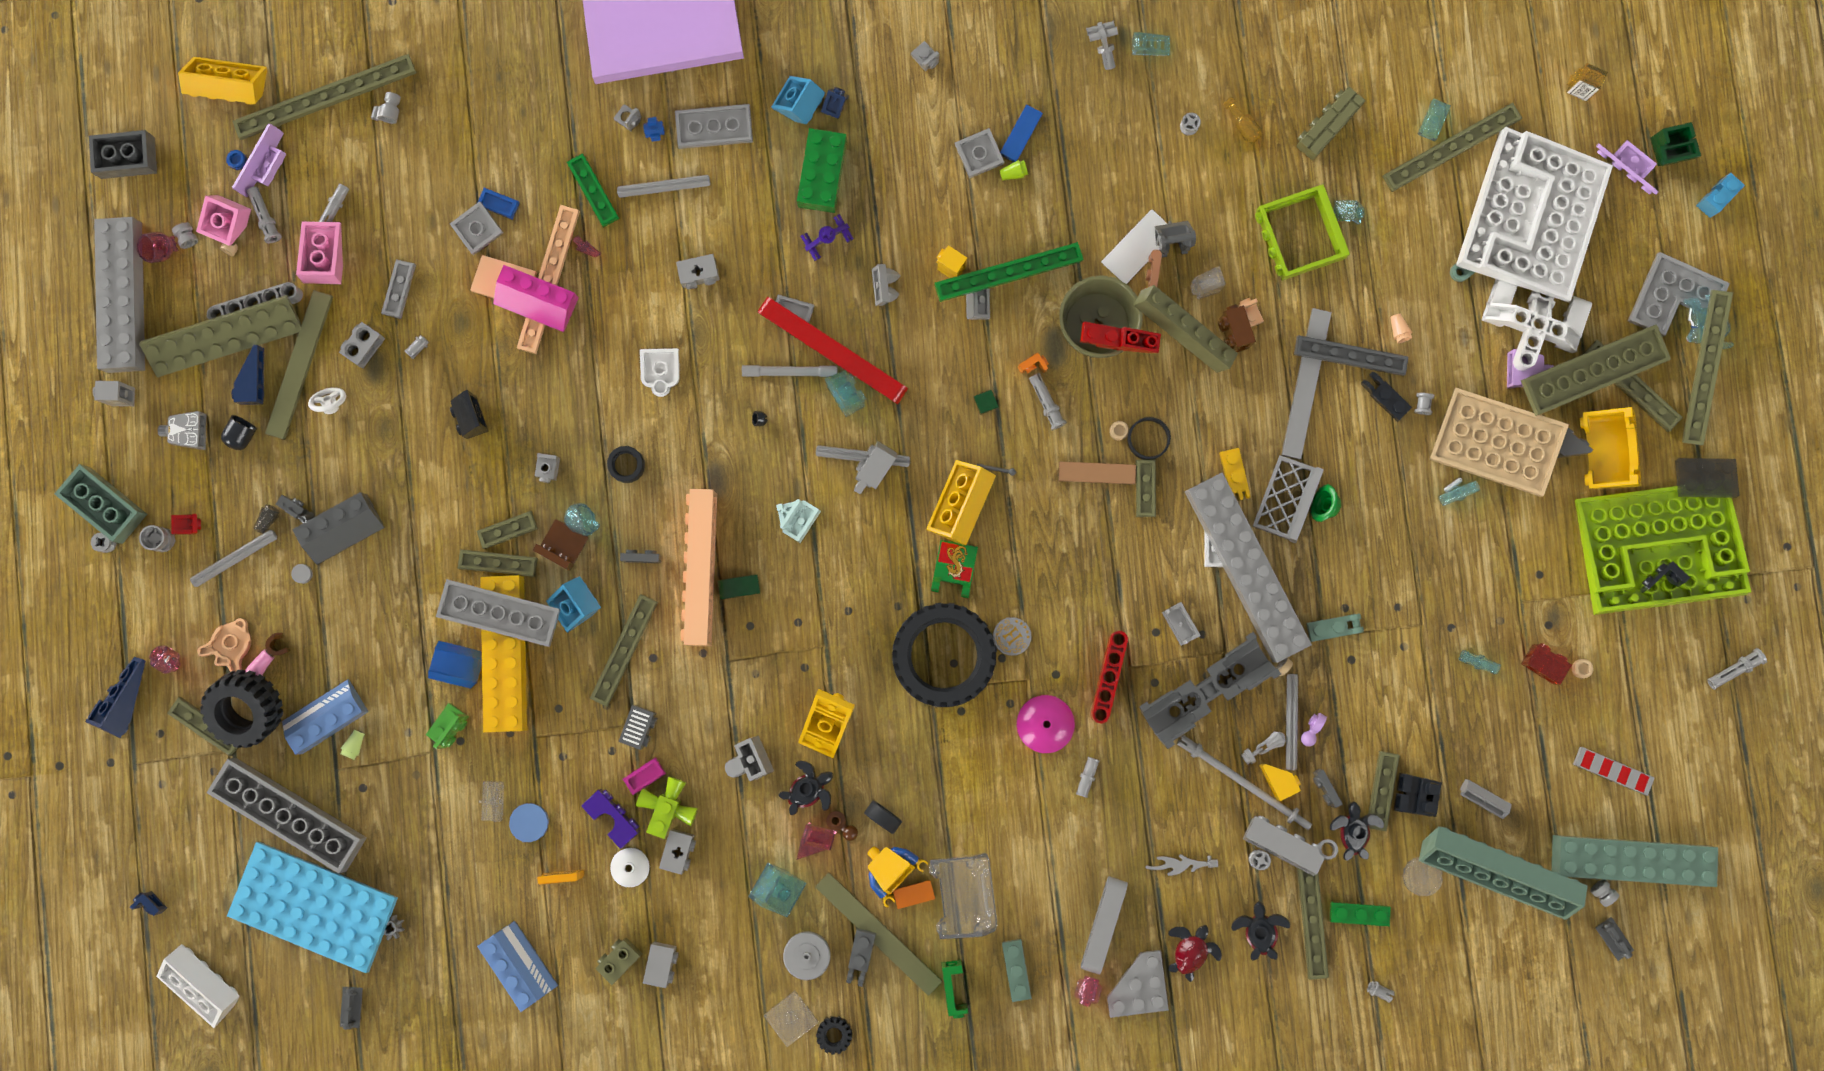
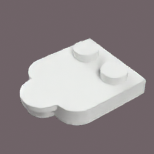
(660, 369)

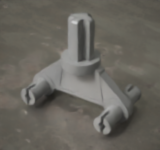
(1101, 32)

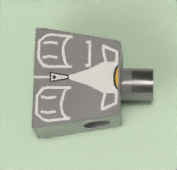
(185, 430)

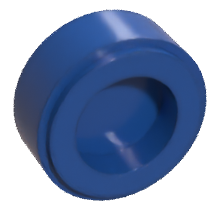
(236, 159)

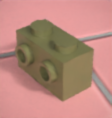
(618, 960)

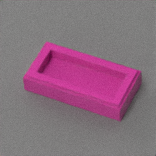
(644, 776)

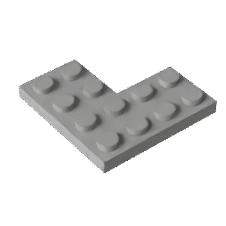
(1666, 287)

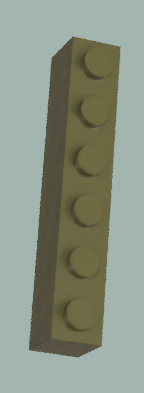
(1185, 329)

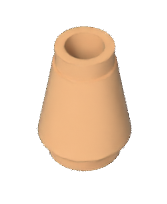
(1400, 329)

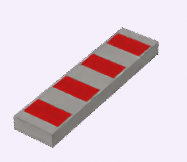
(1613, 771)

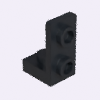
(1673, 573)

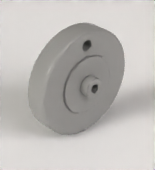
(806, 955)

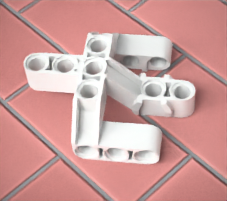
(1501, 312)

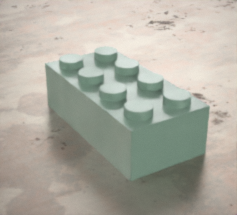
(100, 504)

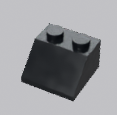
(468, 415)

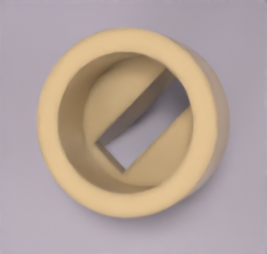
(230, 250)

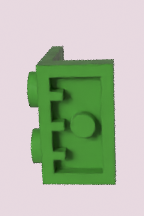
(447, 726)

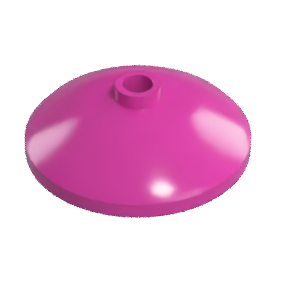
(1031, 726)

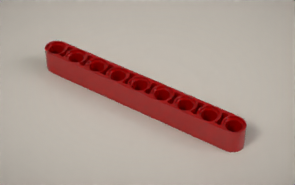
(832, 350)

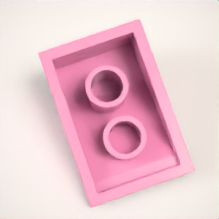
(320, 253)

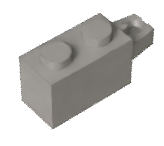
(874, 467)

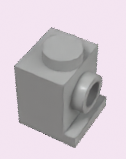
(553, 464)

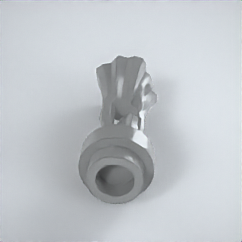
(1275, 740)

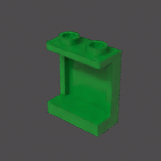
(950, 968)

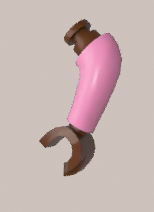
(263, 660)

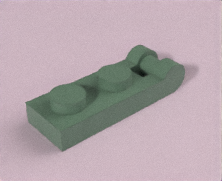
(1334, 627)

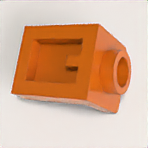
(1030, 364)

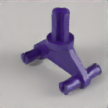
(826, 235)

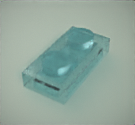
(1434, 119)

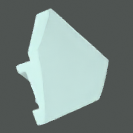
(797, 518)

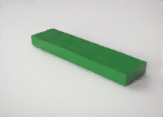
(593, 190)

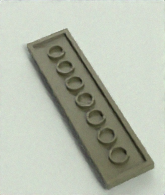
(221, 336)
(1595, 370)

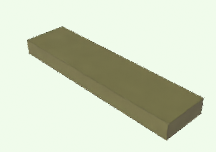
(497, 563)
(192, 718)
(1383, 787)

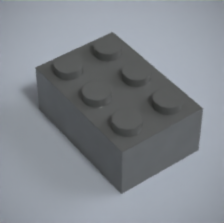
(122, 154)

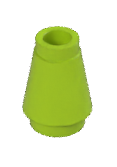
(1014, 171)

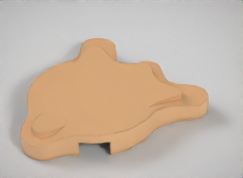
(228, 644)

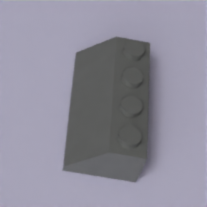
(338, 528)

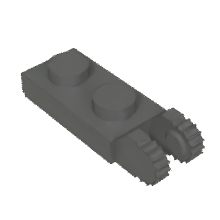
(861, 955)

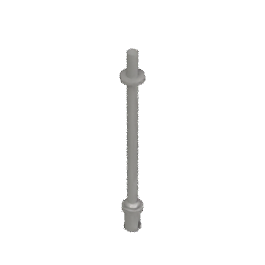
(1197, 751)

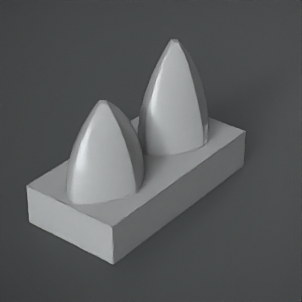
(881, 278)

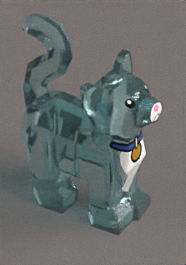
(1697, 320)

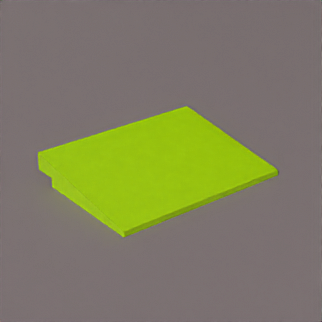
(1639, 530)

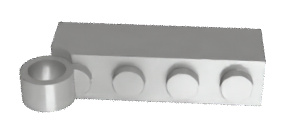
(1286, 846)

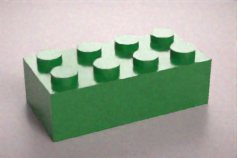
(822, 170)

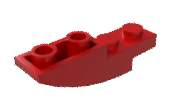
(1120, 338)

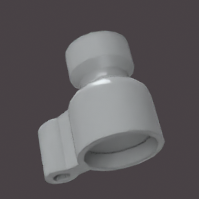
(388, 111)

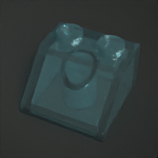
(845, 393)
(777, 890)

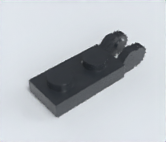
(1386, 397)

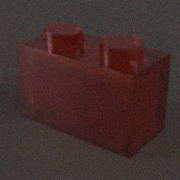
(1546, 664)

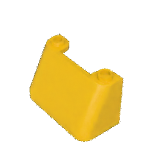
(1615, 448)

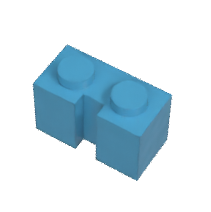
(1720, 195)

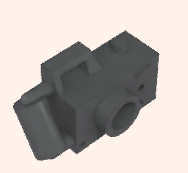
(294, 508)

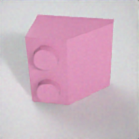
(222, 219)

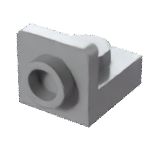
(925, 56)

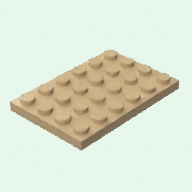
(1499, 442)

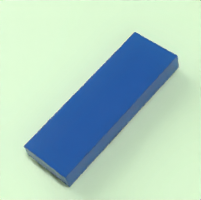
(1021, 133)

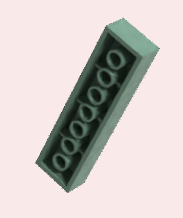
(1635, 861)
(1503, 873)

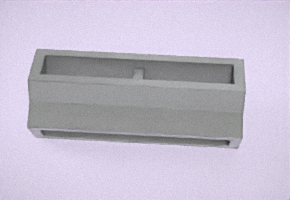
(1485, 799)

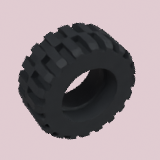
(224, 720)

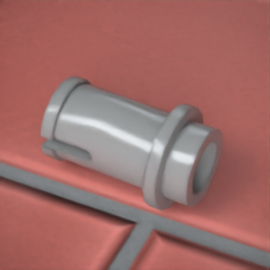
(417, 346)
(1376, 989)

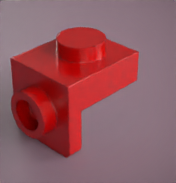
(185, 524)

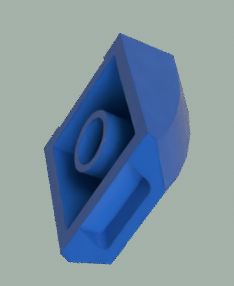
(455, 664)

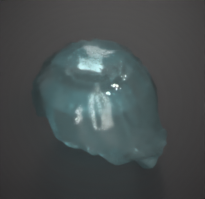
(581, 519)

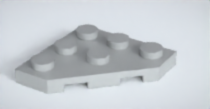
(1140, 987)

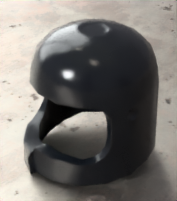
(237, 434)

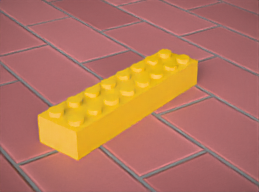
(503, 668)

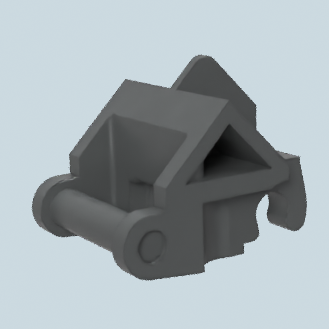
(1175, 233)

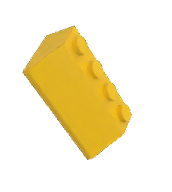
(223, 80)
(961, 502)

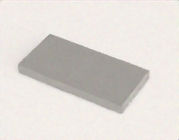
(713, 126)

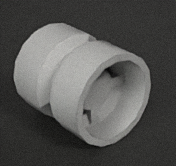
(156, 538)

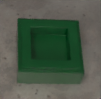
(985, 402)

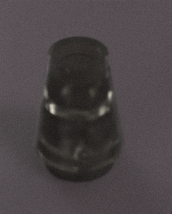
(266, 517)

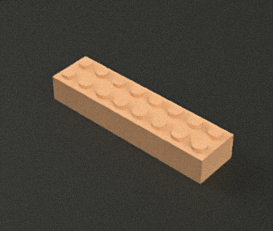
(700, 567)

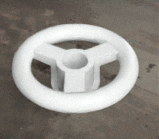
(328, 403)

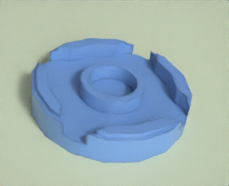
(528, 822)

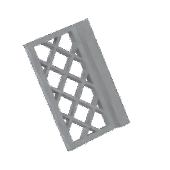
(1304, 503)

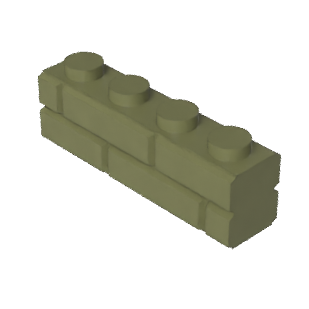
(1330, 123)

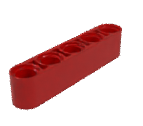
(1111, 687)

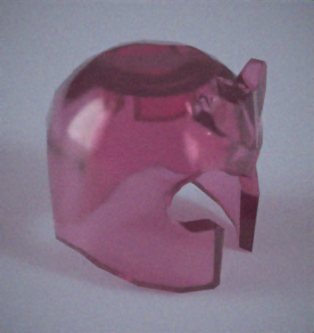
(156, 247)

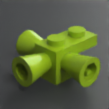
(666, 808)

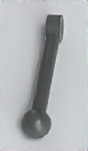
(1012, 471)

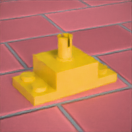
(826, 723)

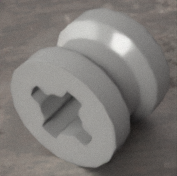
(1190, 119)
(107, 545)
(1262, 862)

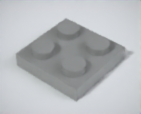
(979, 153)
(476, 228)

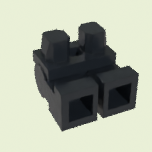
(1419, 796)

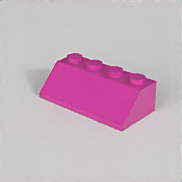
(534, 298)

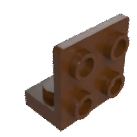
(561, 545)

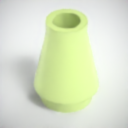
(353, 745)

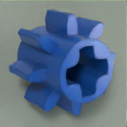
(654, 129)

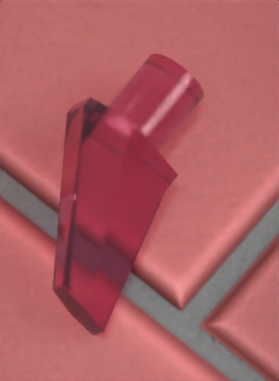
(585, 247)

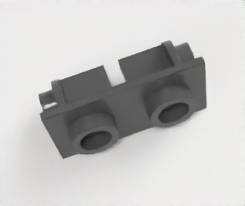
(1615, 939)
(351, 1007)

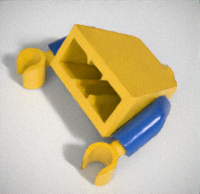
(890, 869)

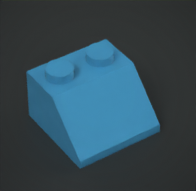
(798, 99)
(575, 602)

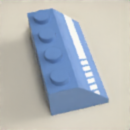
(323, 717)
(517, 966)

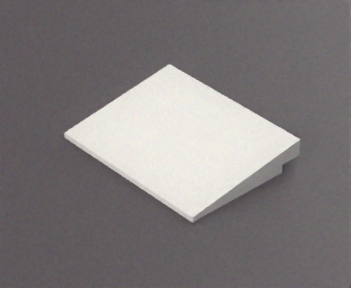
(1535, 214)

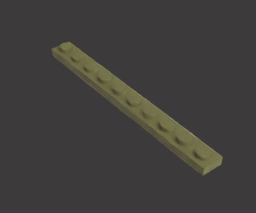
(325, 96)

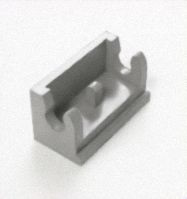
(1181, 623)

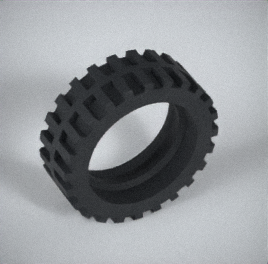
(949, 614)

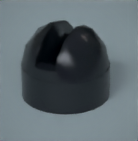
(758, 418)

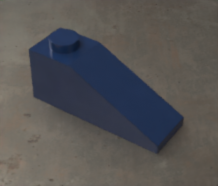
(250, 381)

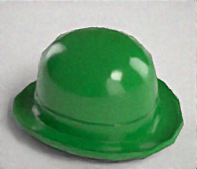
(1325, 503)

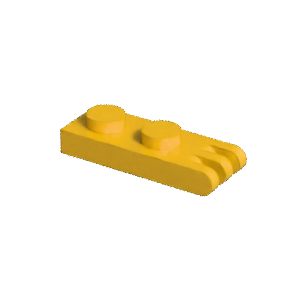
(1235, 472)

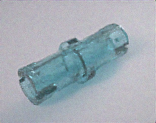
(1459, 493)
(1479, 662)

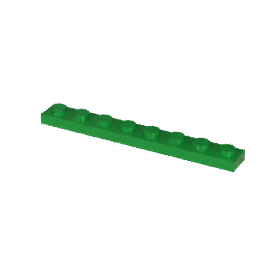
(1008, 272)

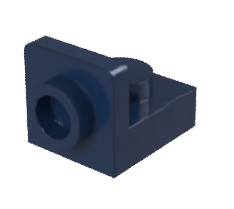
(834, 102)
(151, 903)

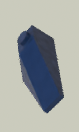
(117, 709)

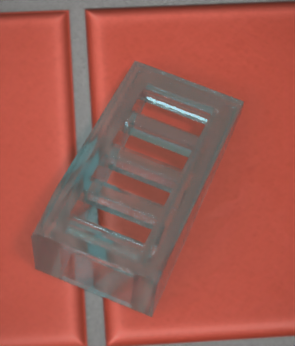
(1139, 36)

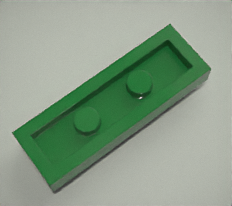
(1360, 914)

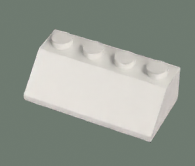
(197, 985)

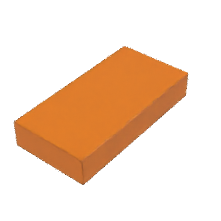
(913, 894)

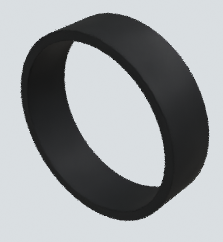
(1160, 423)

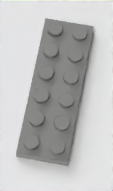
(498, 613)

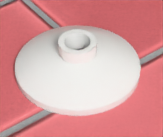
(639, 864)

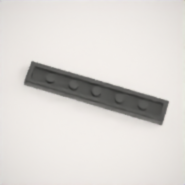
(1351, 355)

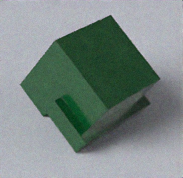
(1675, 144)

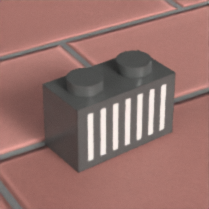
(638, 727)

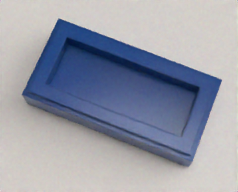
(499, 203)

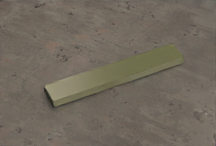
(1646, 398)
(624, 650)
(1313, 925)

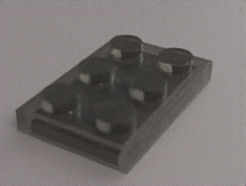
(1707, 477)

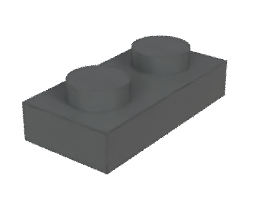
(649, 557)
(1323, 782)

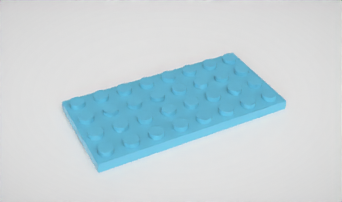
(312, 907)

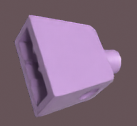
(1515, 376)

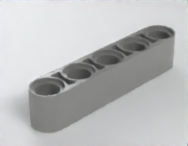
(260, 296)
(1104, 925)

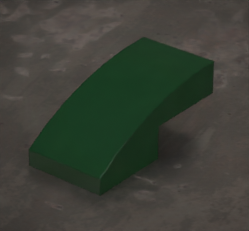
(738, 587)

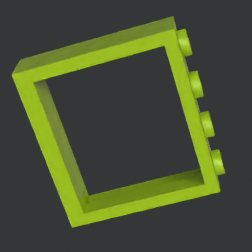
(1329, 220)

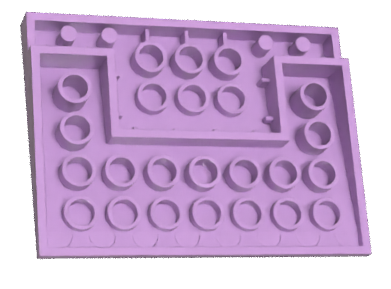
(659, 36)

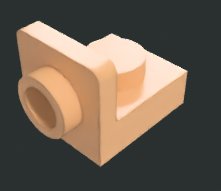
(1252, 311)

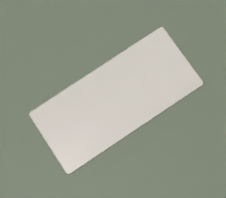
(1134, 248)

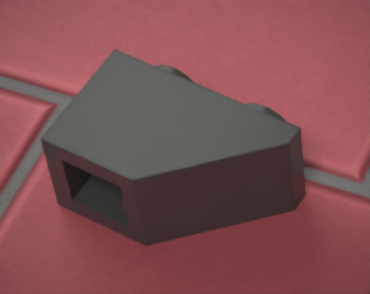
(1573, 446)

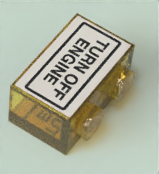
(1586, 82)

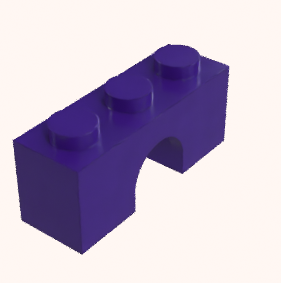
(624, 828)

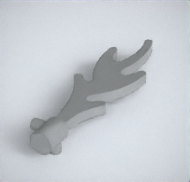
(1180, 866)

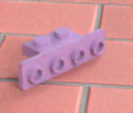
(1633, 161)
(262, 162)

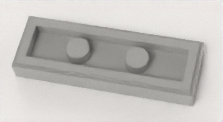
(398, 289)

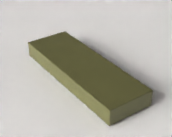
(1145, 488)
(507, 530)

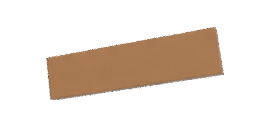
(1097, 473)

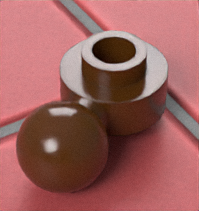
(849, 832)

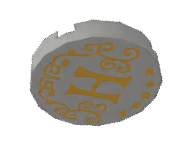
(1012, 636)

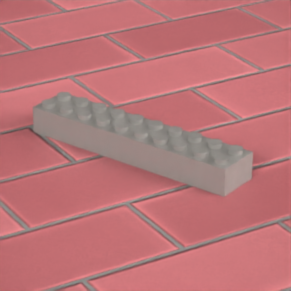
(1248, 568)

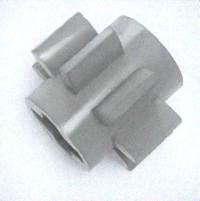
(395, 924)

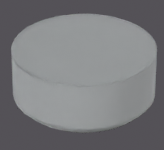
(301, 573)

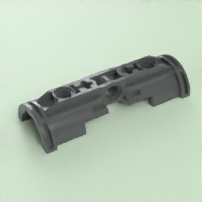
(1256, 670)

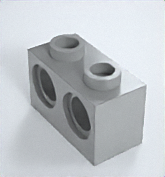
(365, 348)

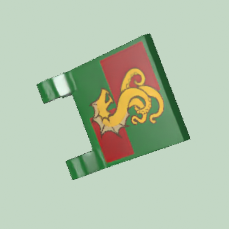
(955, 565)

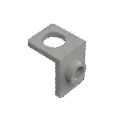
(633, 119)

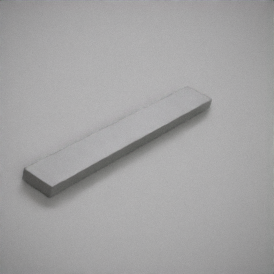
(1305, 389)

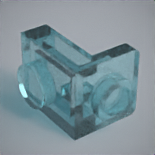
(1348, 210)

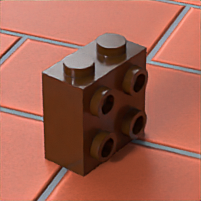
(1236, 328)

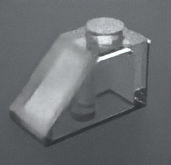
(1208, 283)

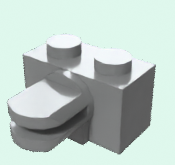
(750, 760)

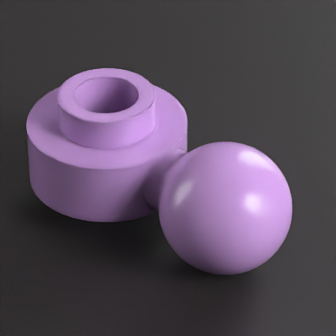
(1316, 723)

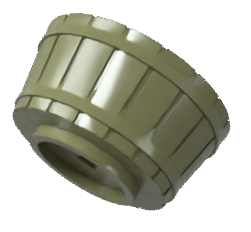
(1099, 299)

